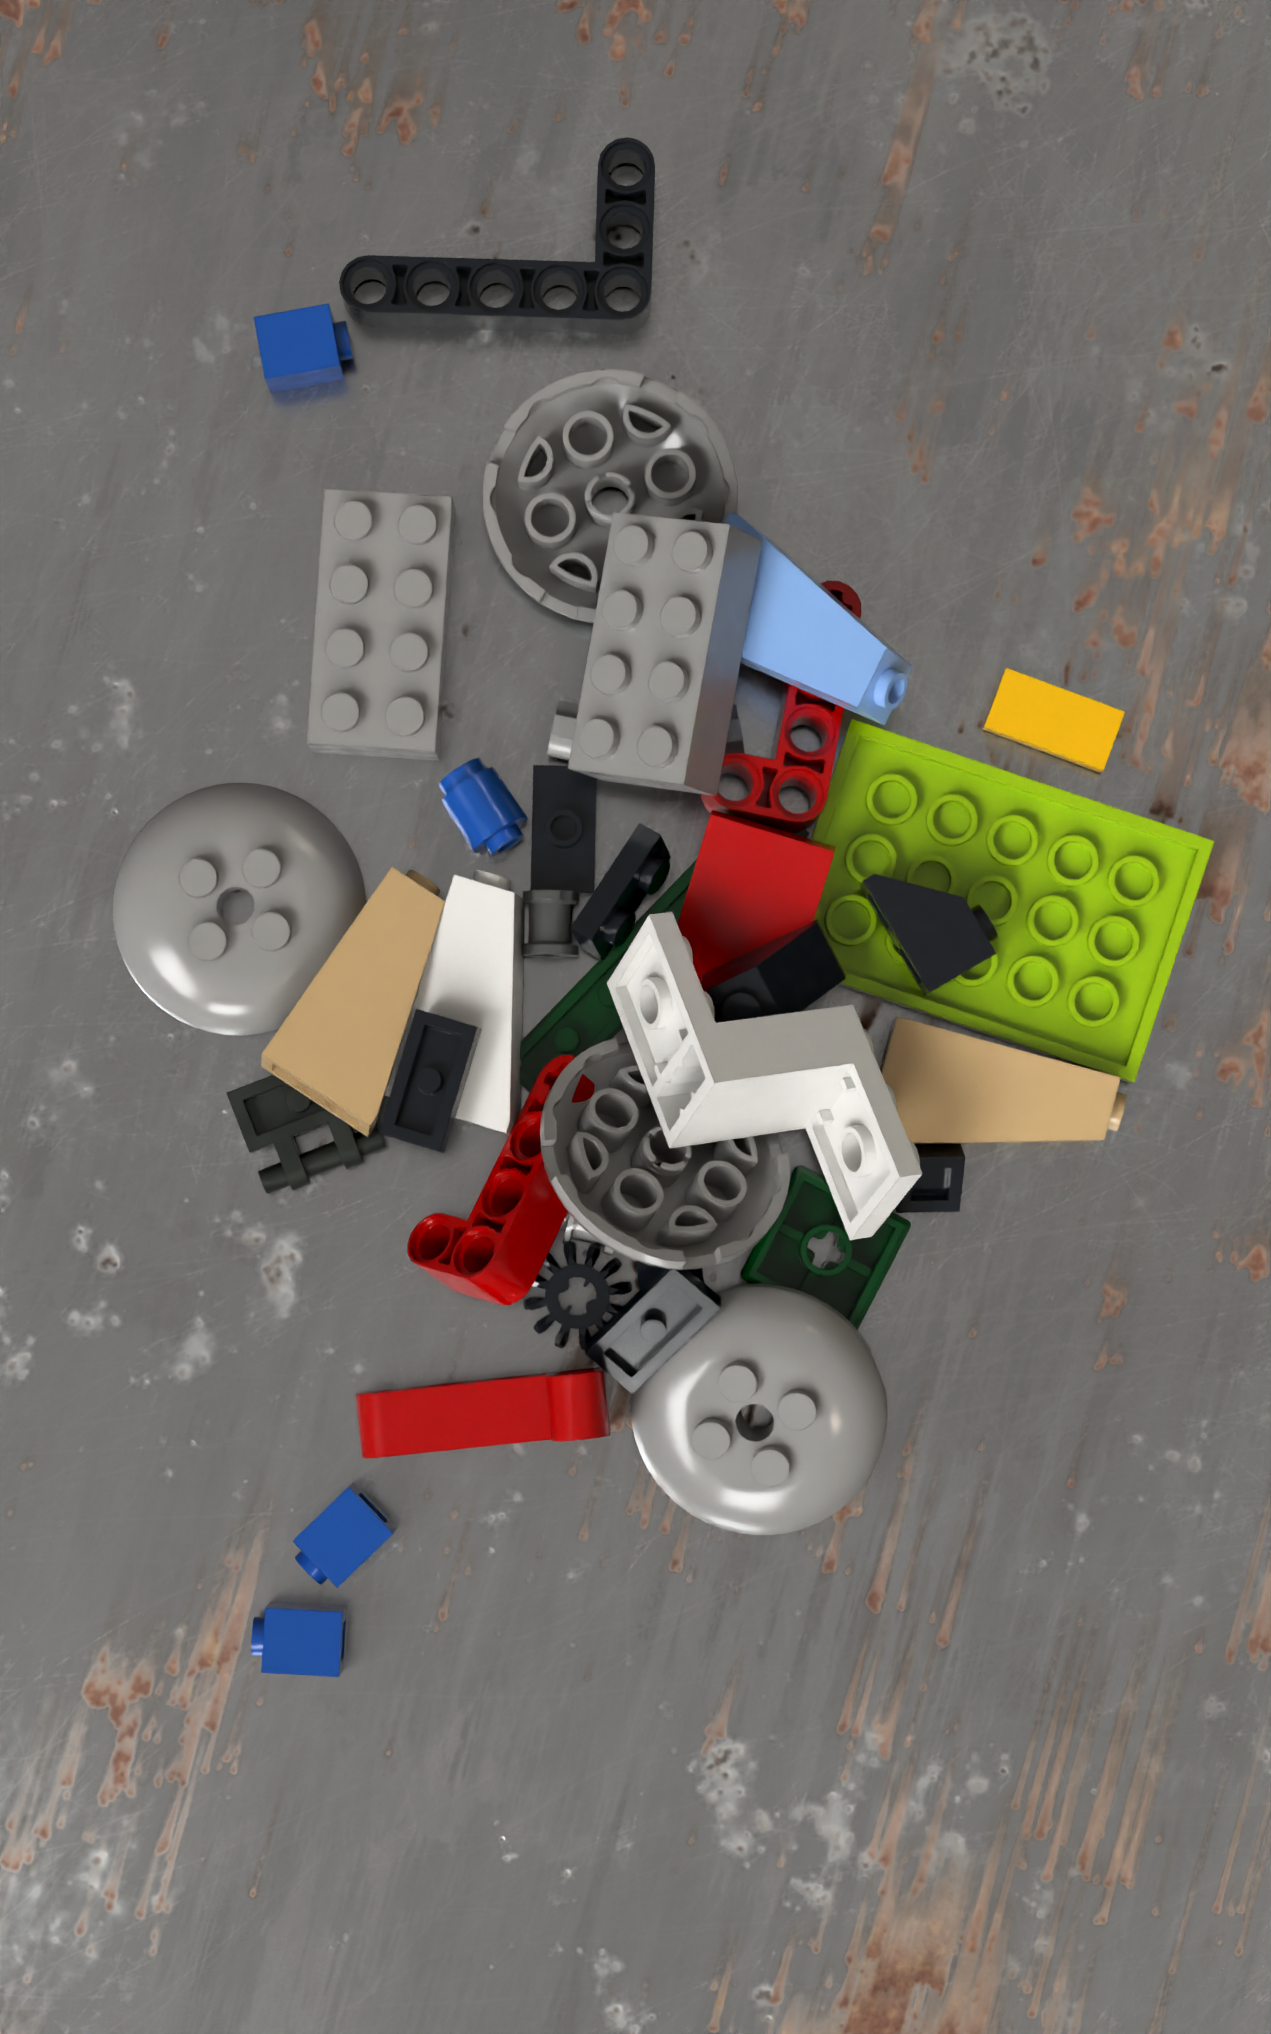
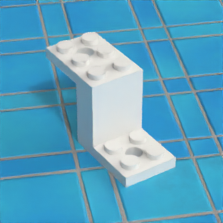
(763, 1076)

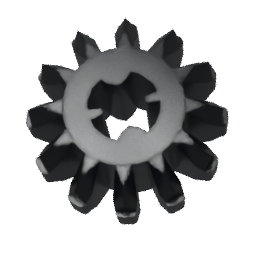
(560, 1283)

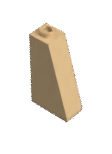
(355, 1011)
(985, 1092)

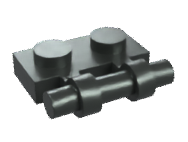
(275, 1113)

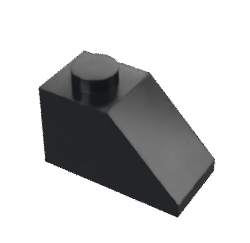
(931, 929)
(775, 977)

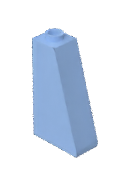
(814, 640)

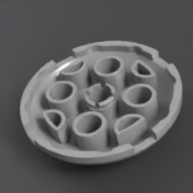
(590, 436)
(187, 865)
(682, 1215)
(812, 1376)

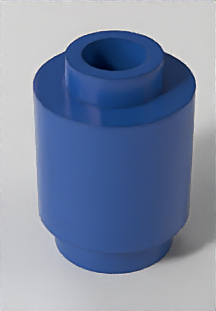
(482, 807)

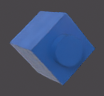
(302, 347)
(342, 1537)
(301, 1638)

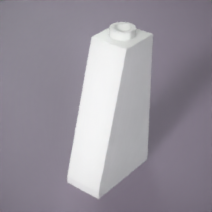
(478, 980)

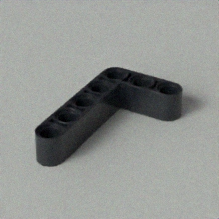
(527, 278)

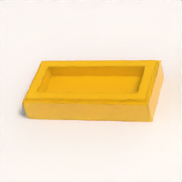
(1053, 720)

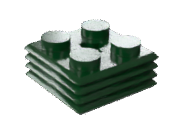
(786, 1261)

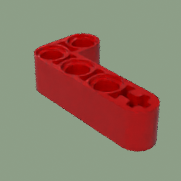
(788, 763)
(513, 1220)
(484, 1413)

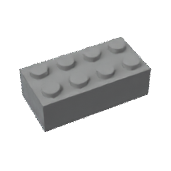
(381, 624)
(665, 653)

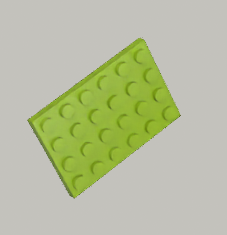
(1074, 887)

